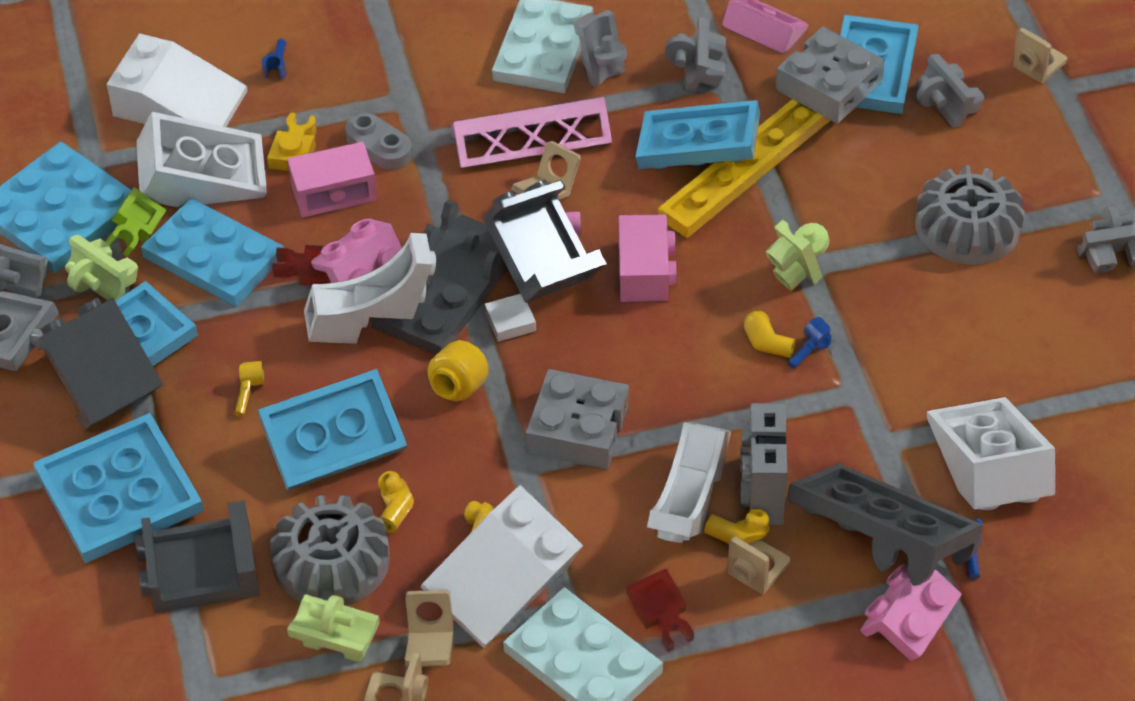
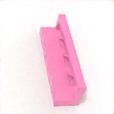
(527, 118)

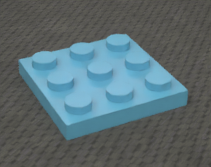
(56, 200)
(115, 482)

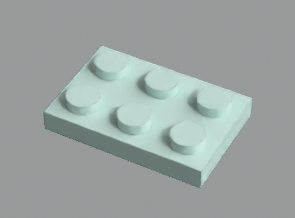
(540, 45)
(581, 653)

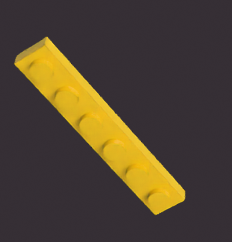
(727, 180)

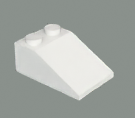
(173, 82)
(198, 162)
(994, 453)
(504, 565)

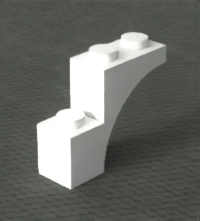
(393, 291)
(689, 487)

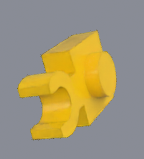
(295, 142)

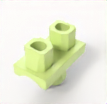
(797, 253)
(94, 268)
(334, 626)

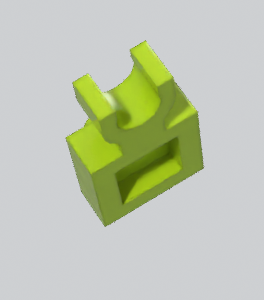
(135, 219)

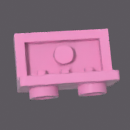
(358, 252)
(910, 613)

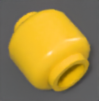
(457, 370)

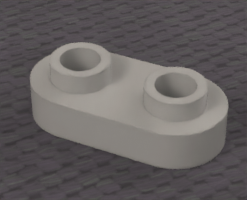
(383, 142)

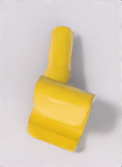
(250, 375)

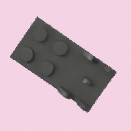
(463, 278)
(890, 517)

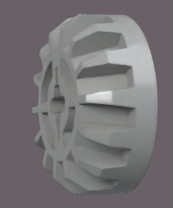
(972, 224)
(339, 557)

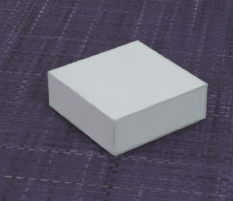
(510, 317)

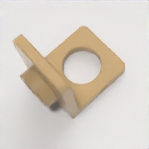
(1033, 56)
(546, 173)
(751, 563)
(430, 638)
(412, 686)

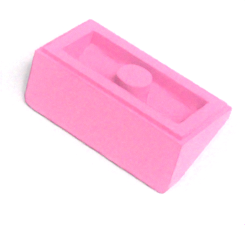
(764, 24)

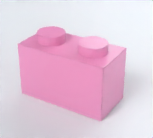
(332, 179)
(644, 258)

